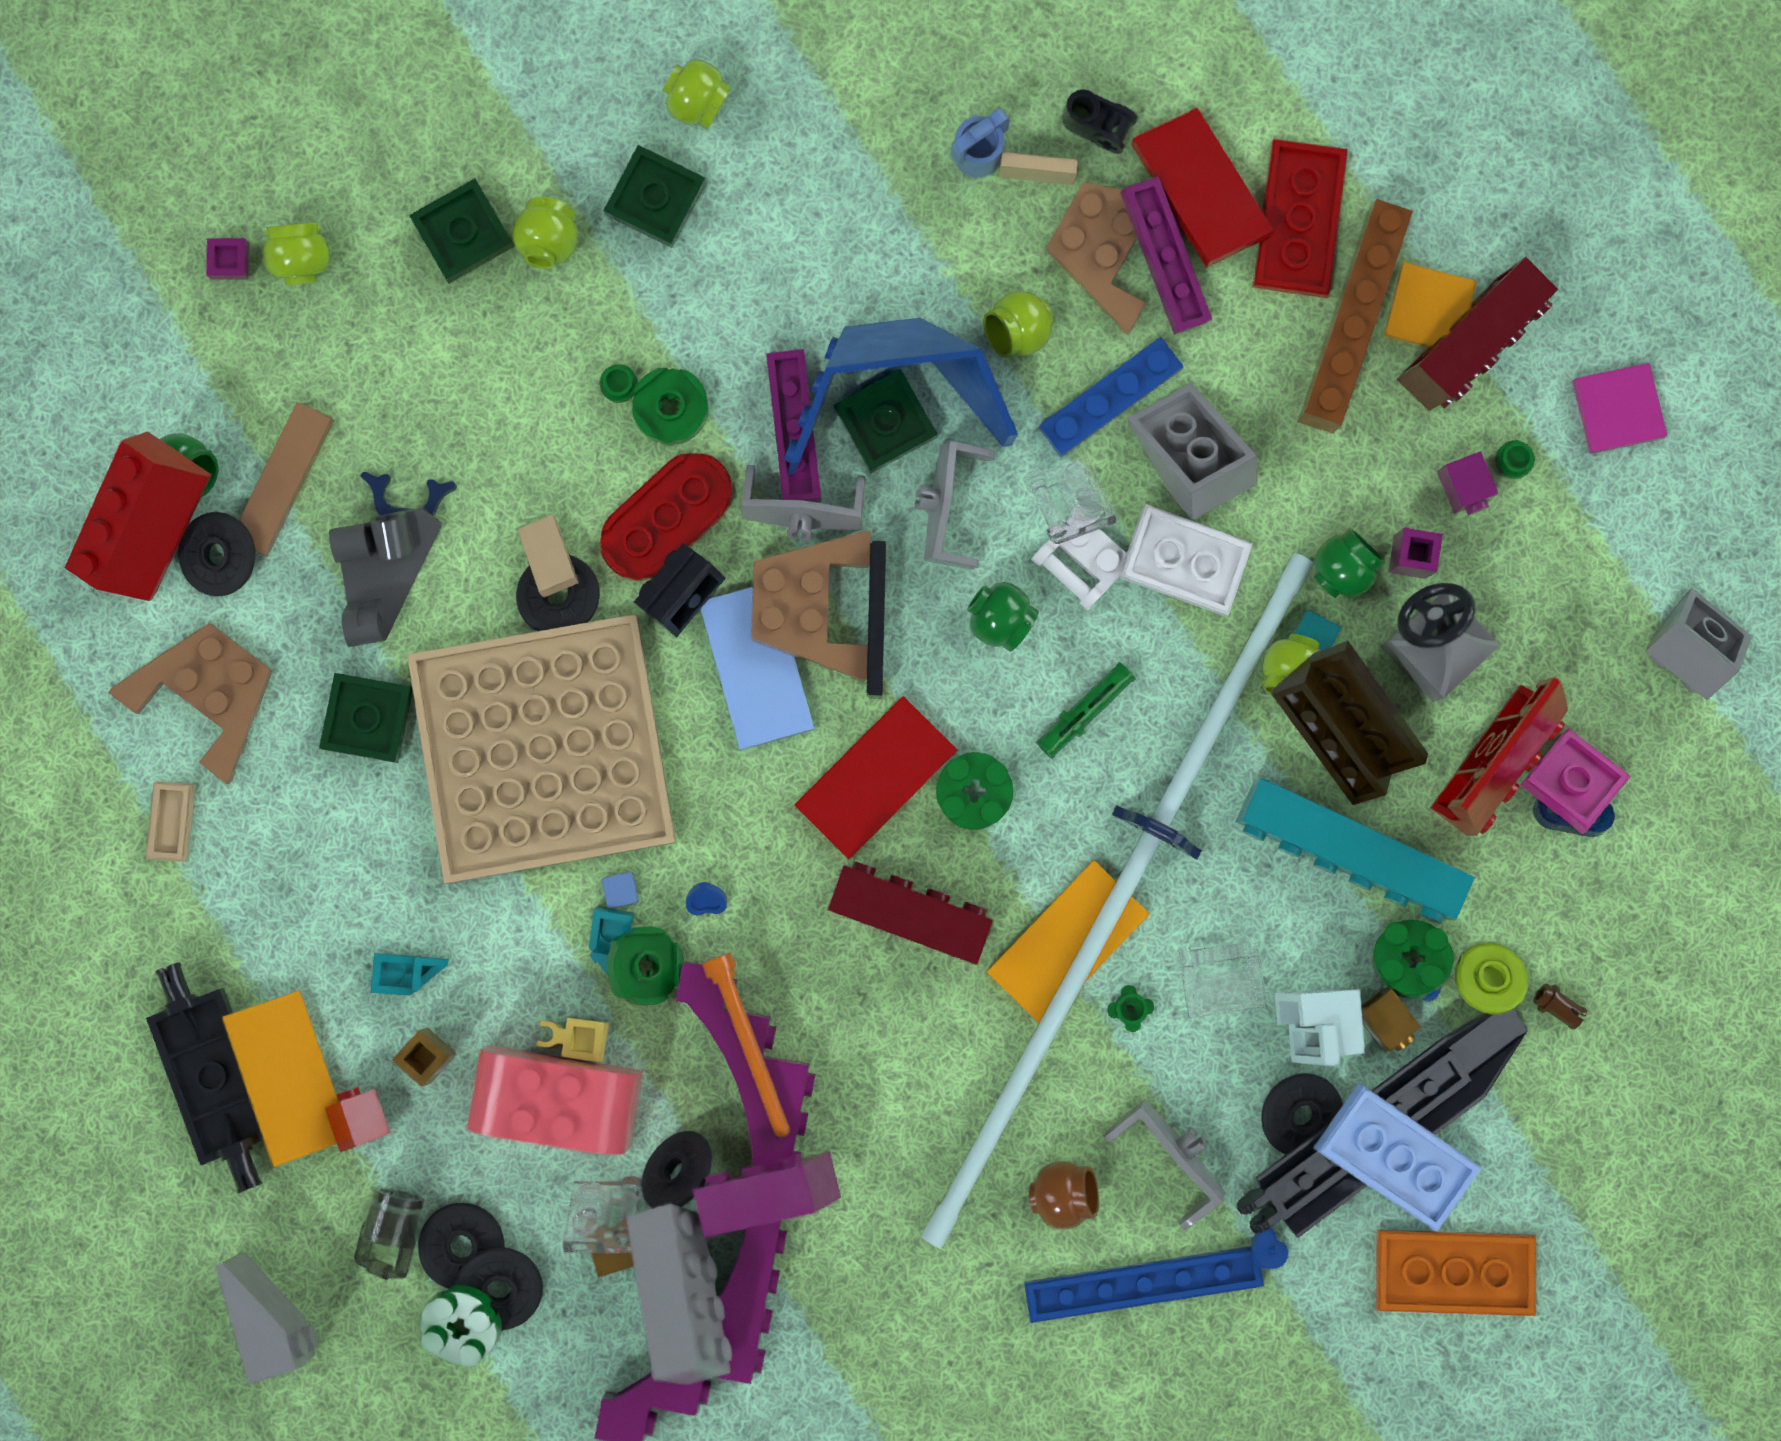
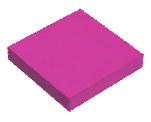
(1619, 408)
(1575, 780)

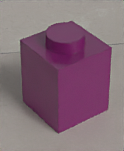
(1468, 484)
(1415, 553)

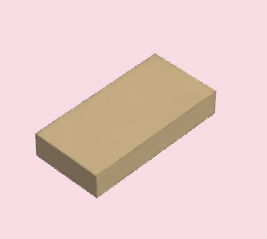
(1038, 168)
(547, 556)
(170, 821)

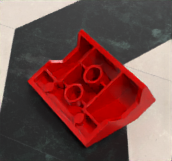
(1502, 756)

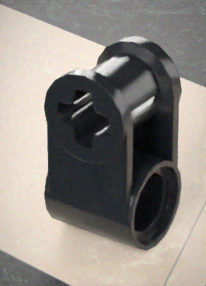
(1101, 120)

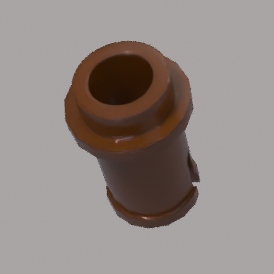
(1551, 1000)

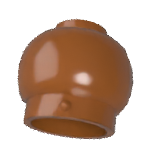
(1064, 1195)

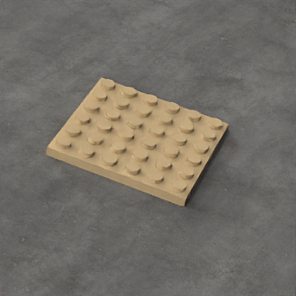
(541, 749)

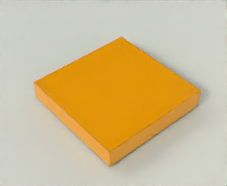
(1427, 304)

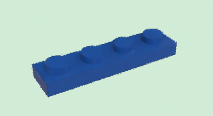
(1111, 397)

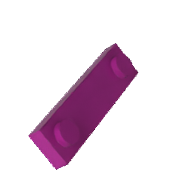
(1166, 255)
(788, 397)

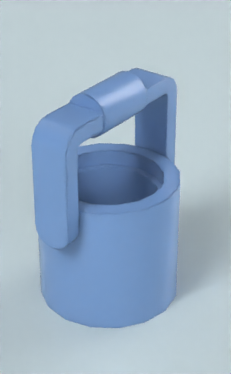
(980, 144)

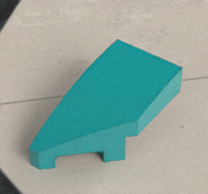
(605, 926)
(403, 973)

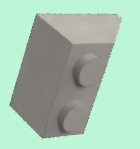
(1699, 645)

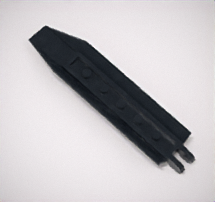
(1428, 1089)

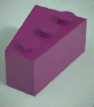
(766, 1193)

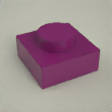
(227, 259)

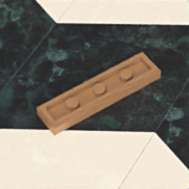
(284, 475)

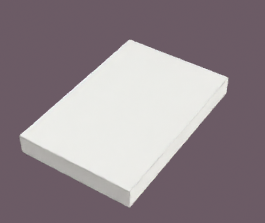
(1185, 560)

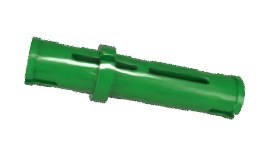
(1118, 678)

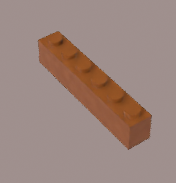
(1355, 316)

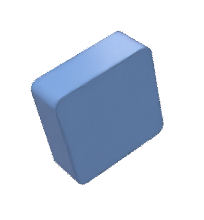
(620, 890)

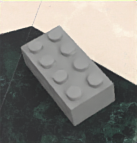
(678, 1295)

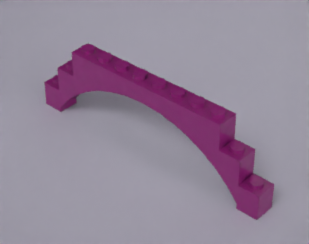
(744, 1298)

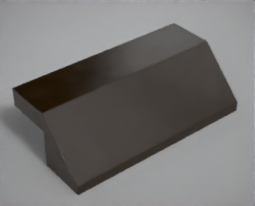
(1349, 722)

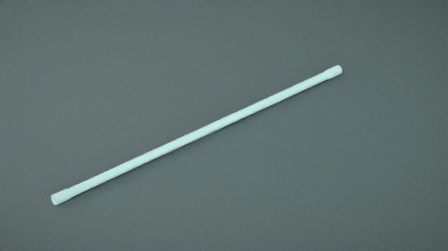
(947, 1212)

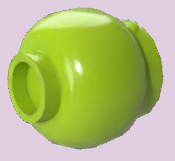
(695, 93)
(545, 232)
(296, 252)
(1018, 324)
(1285, 657)

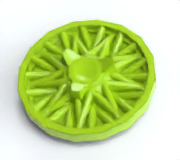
(1491, 978)

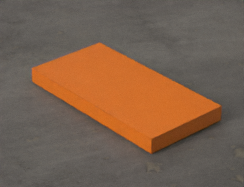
(1456, 1272)

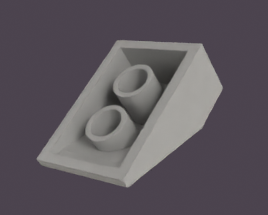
(1194, 451)
(264, 1321)

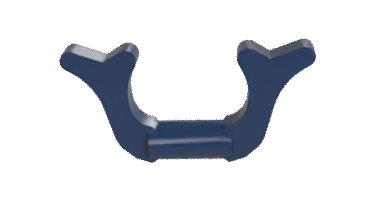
(379, 485)
(1158, 830)

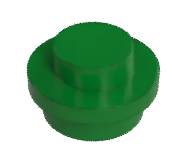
(618, 383)
(1514, 459)

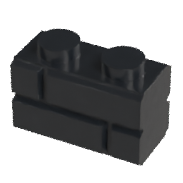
(679, 589)

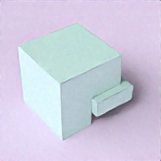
(1322, 1024)

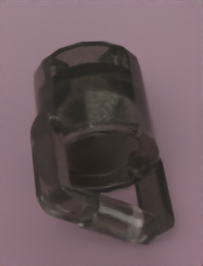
(392, 1223)

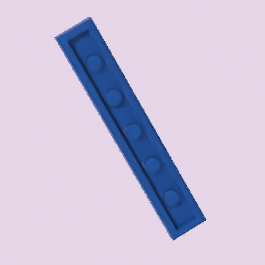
(1142, 1284)

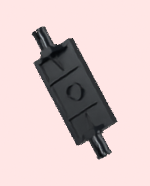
(206, 1076)

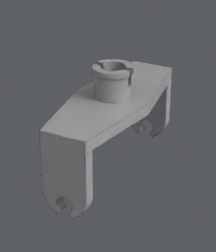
(938, 502)
(801, 514)
(1183, 1152)

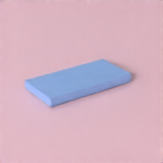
(757, 680)
(1397, 1157)

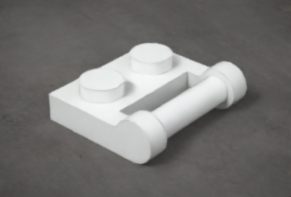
(1094, 553)

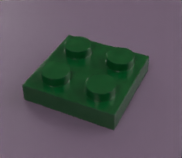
(655, 196)
(461, 230)
(885, 421)
(366, 718)

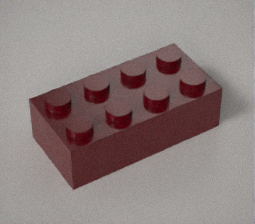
(1479, 335)
(911, 914)

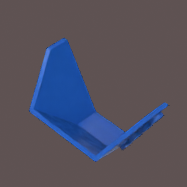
(906, 344)

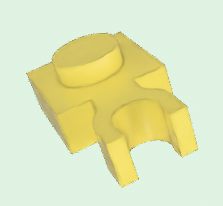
(580, 1039)

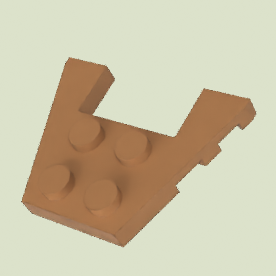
(1093, 246)
(792, 603)
(216, 680)

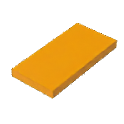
(1045, 950)
(283, 1076)

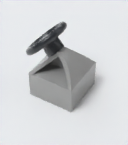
(1440, 640)

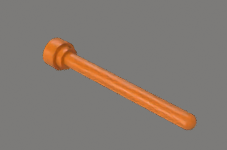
(722, 972)

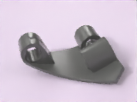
(379, 569)

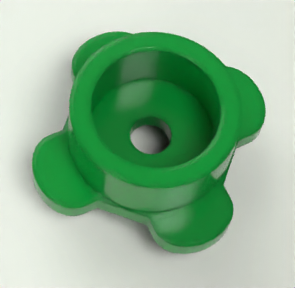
(1133, 1019)

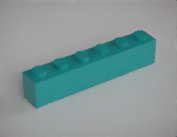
(1354, 849)

